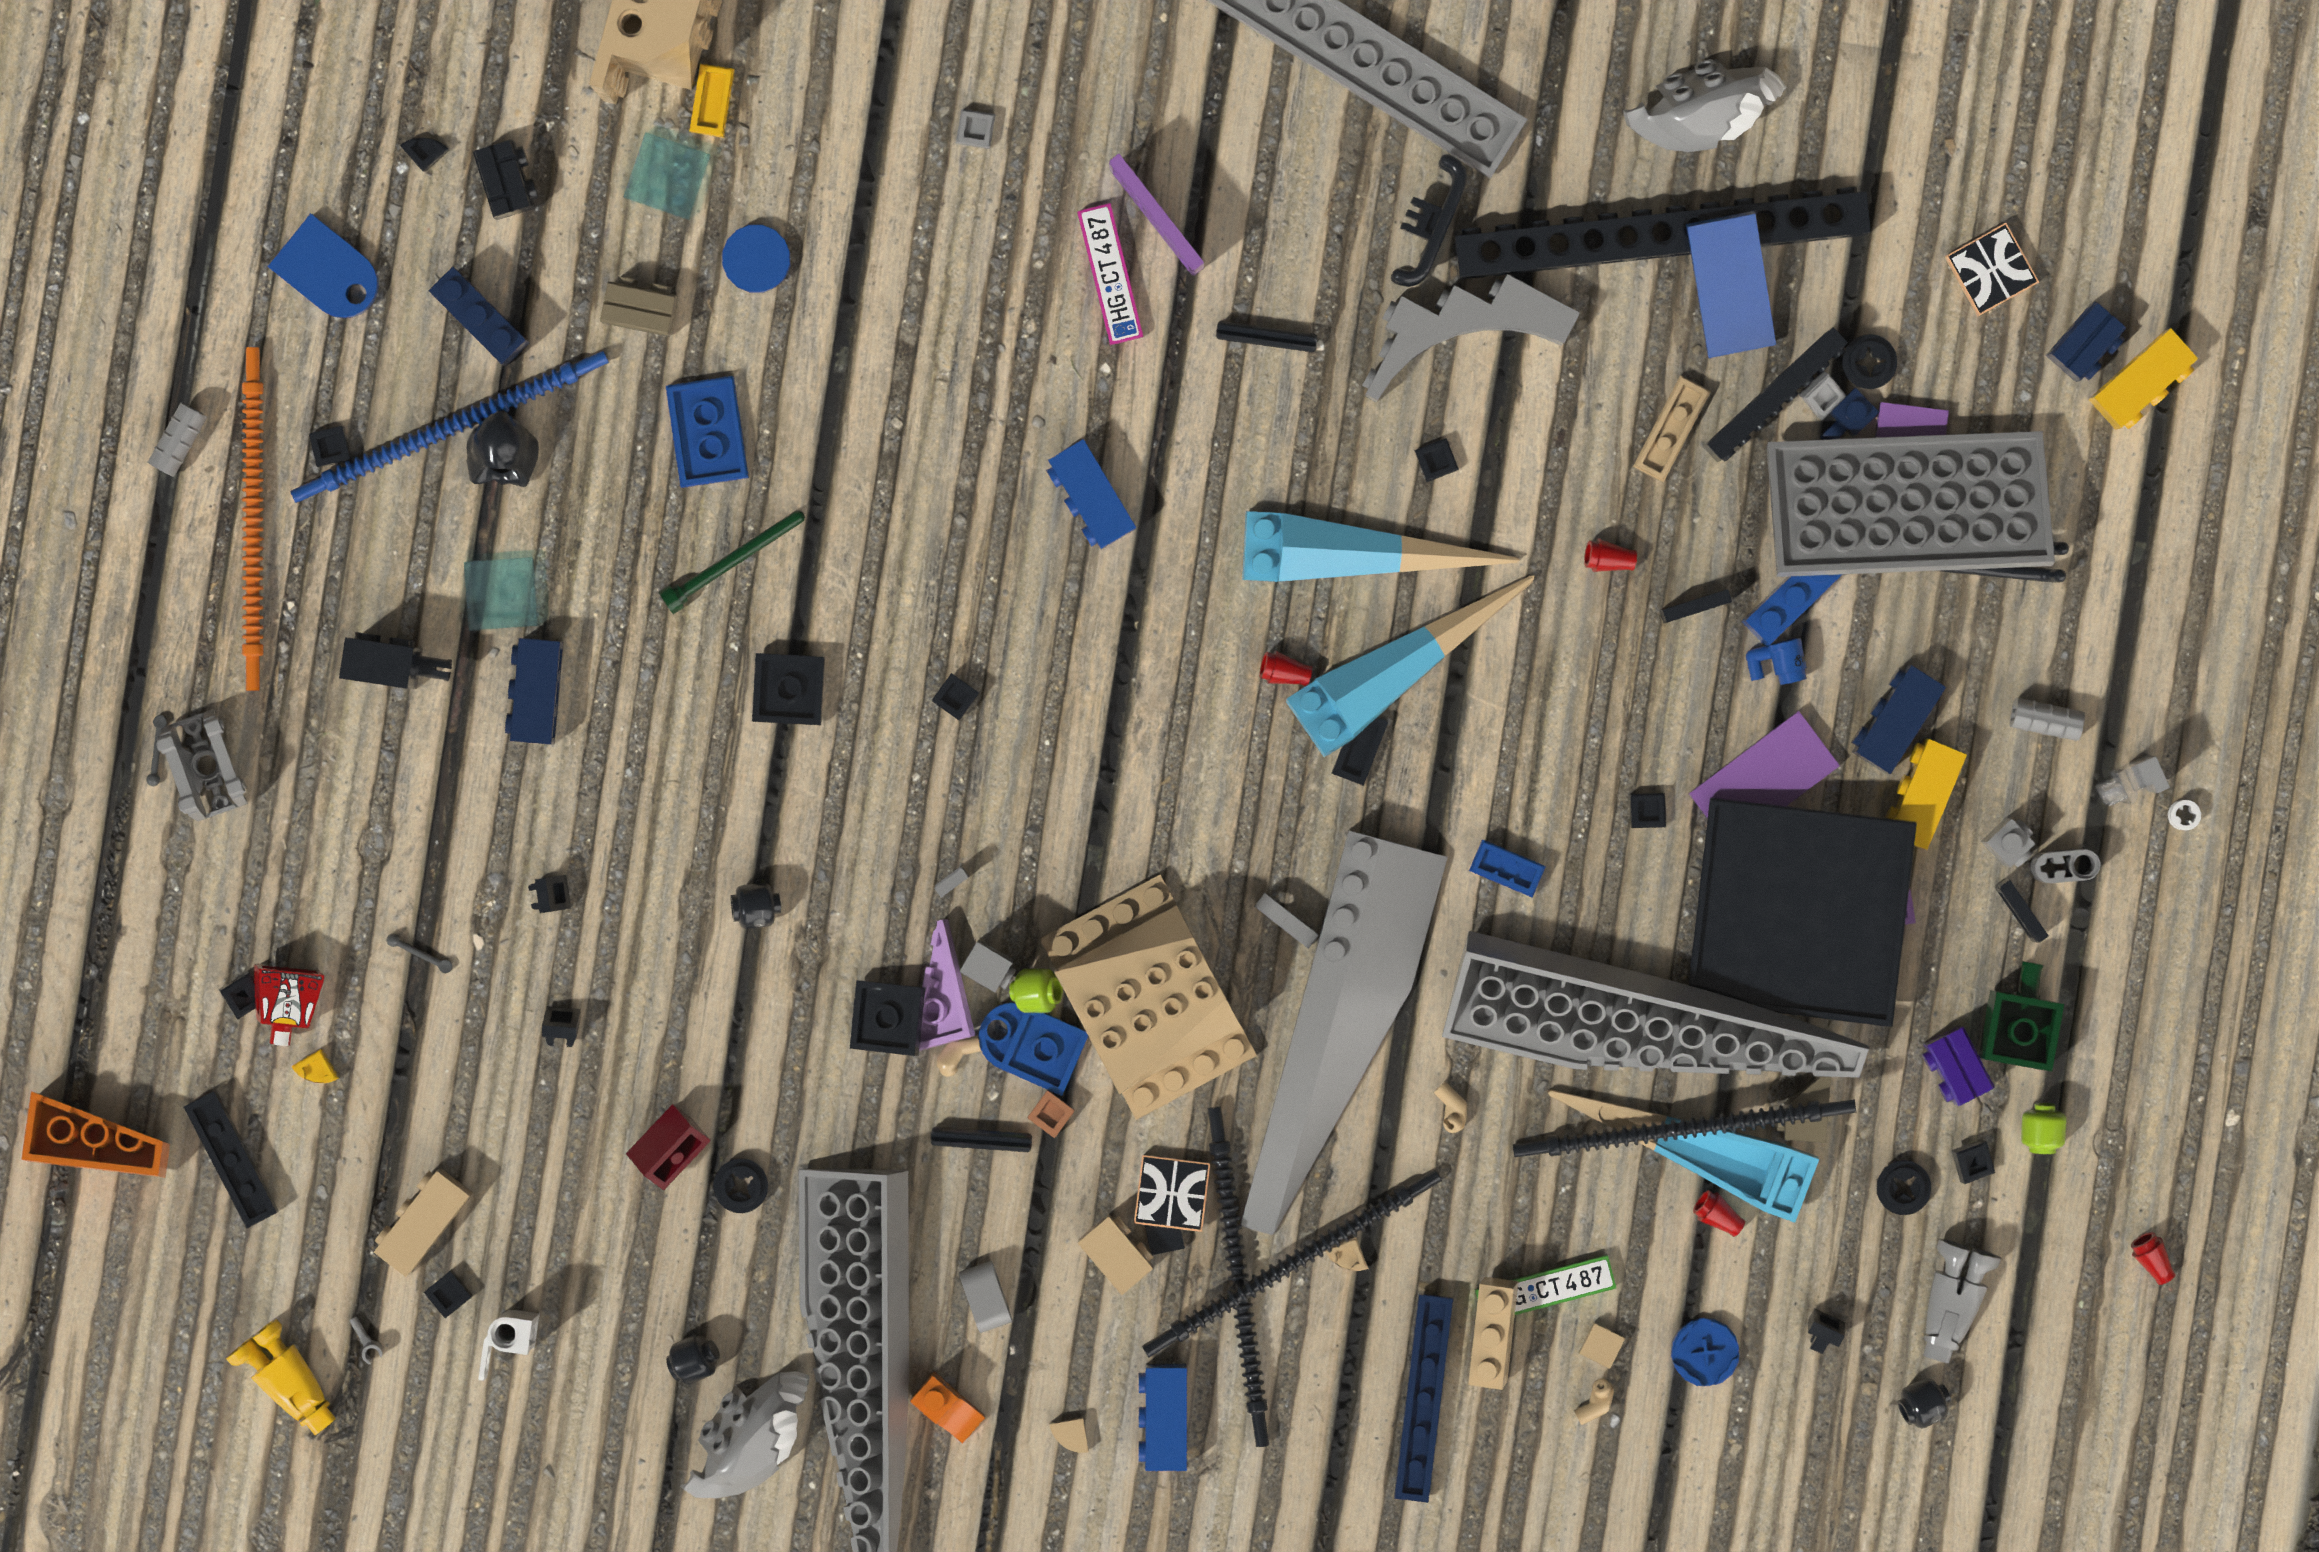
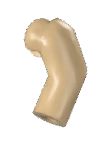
(953, 1052)
(1455, 1108)

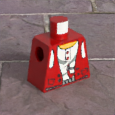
(285, 999)

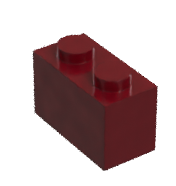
(668, 1147)

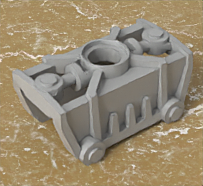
(185, 766)

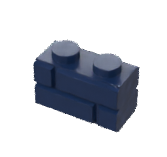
(2087, 342)

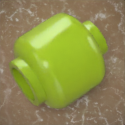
(1036, 990)
(2043, 1129)

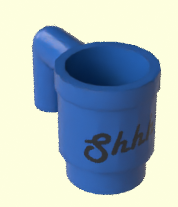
(1786, 659)

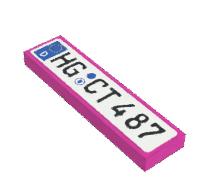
(1110, 274)

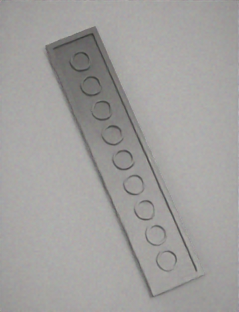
(1387, 75)

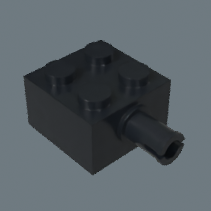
(388, 664)

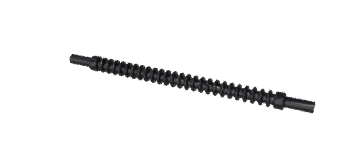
(1813, 1111)
(1219, 1148)
(1181, 1329)

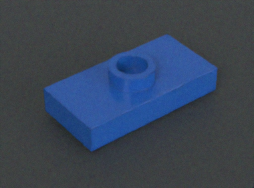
(1507, 868)

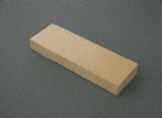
(1671, 428)

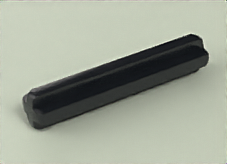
(1266, 336)
(981, 1139)

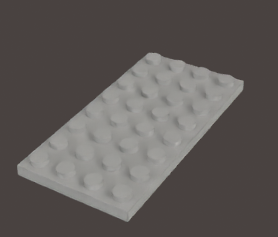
(1910, 504)

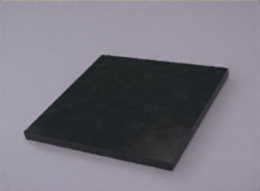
(1803, 910)

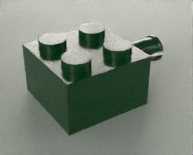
(2022, 1026)

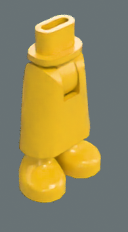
(285, 1378)

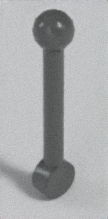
(153, 779)
(444, 966)

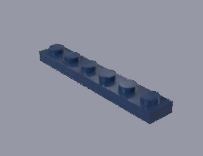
(1423, 1397)

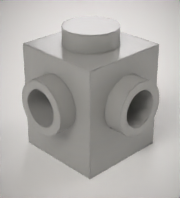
(2010, 842)

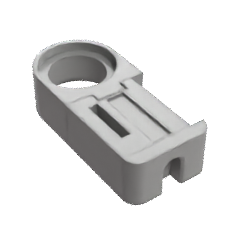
(1286, 920)

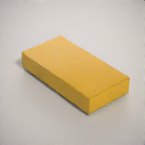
(712, 100)

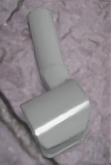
(366, 1340)

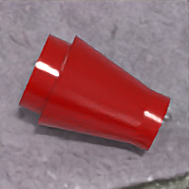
(1606, 556)
(1282, 669)
(1716, 1212)
(2152, 1255)

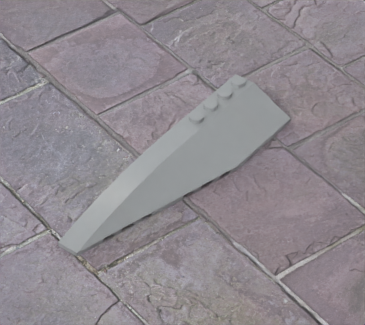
(1348, 1004)
(1615, 1017)
(859, 1334)

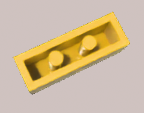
(2144, 380)
(1927, 788)

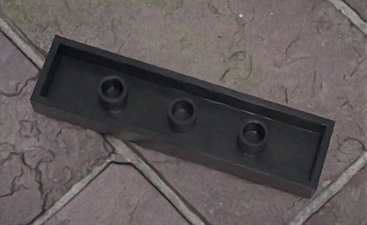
(1781, 390)

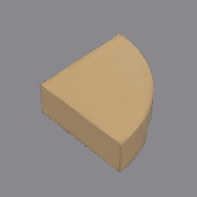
(1348, 1255)
(1071, 1434)

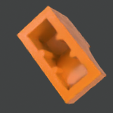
(947, 1407)

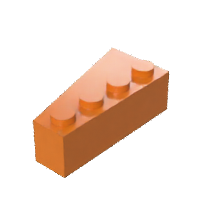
(82, 1140)

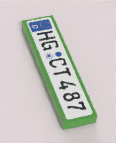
(1563, 1284)

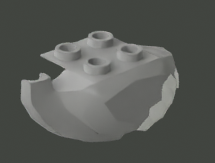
(1705, 106)
(749, 1437)

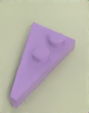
(945, 1002)

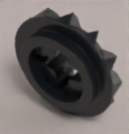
(1880, 349)
(1919, 1187)
(739, 1201)

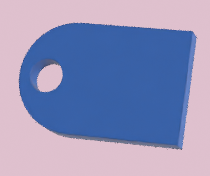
(325, 269)
(1035, 1046)

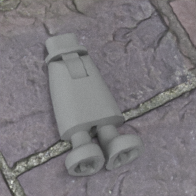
(1955, 1298)

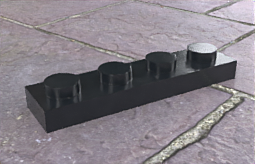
(231, 1159)

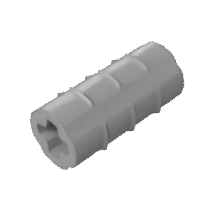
(177, 439)
(2047, 719)

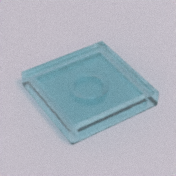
(667, 176)
(501, 593)

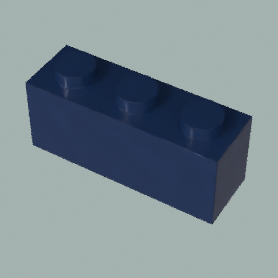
(479, 316)
(535, 691)
(1897, 718)

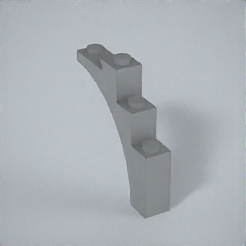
(1513, 308)

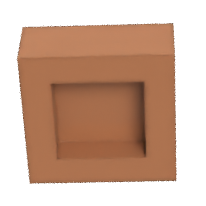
(1051, 1113)

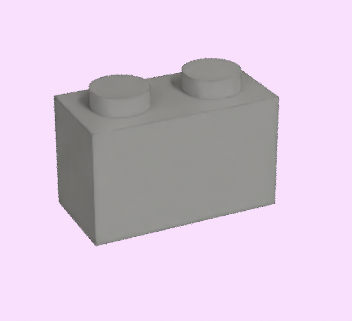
(988, 967)

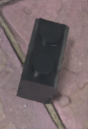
(505, 179)

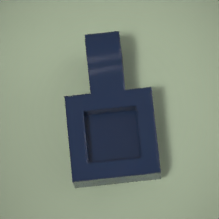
(1851, 416)

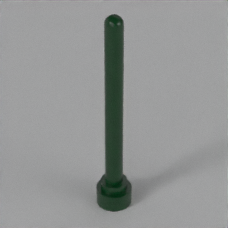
(677, 595)

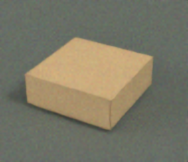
(1601, 1345)

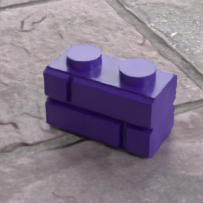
(1957, 1065)

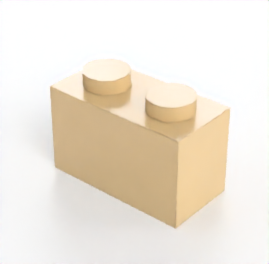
(1116, 1253)

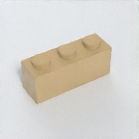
(421, 1221)
(1493, 1333)

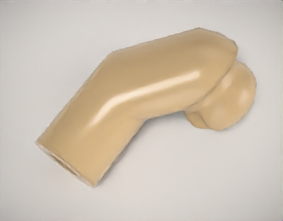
(1599, 1402)

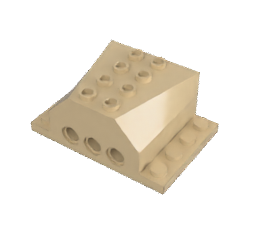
(652, 41)
(1147, 997)

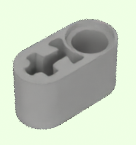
(2058, 875)
(985, 1296)

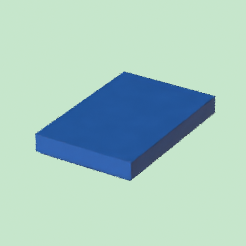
(707, 432)

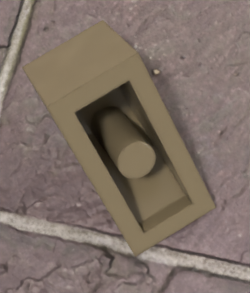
(1816, 1089)

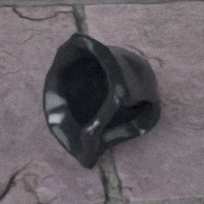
(501, 444)

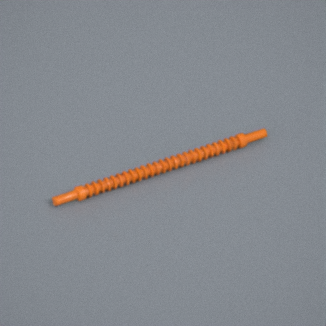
(252, 389)

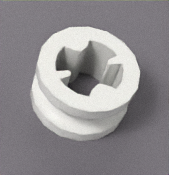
(2175, 821)

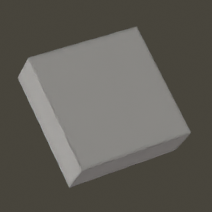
(975, 129)
(1822, 395)
(951, 881)

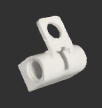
(525, 1329)

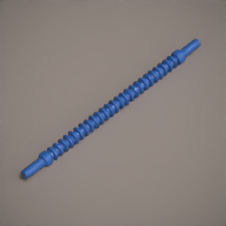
(331, 480)

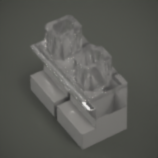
(2132, 777)

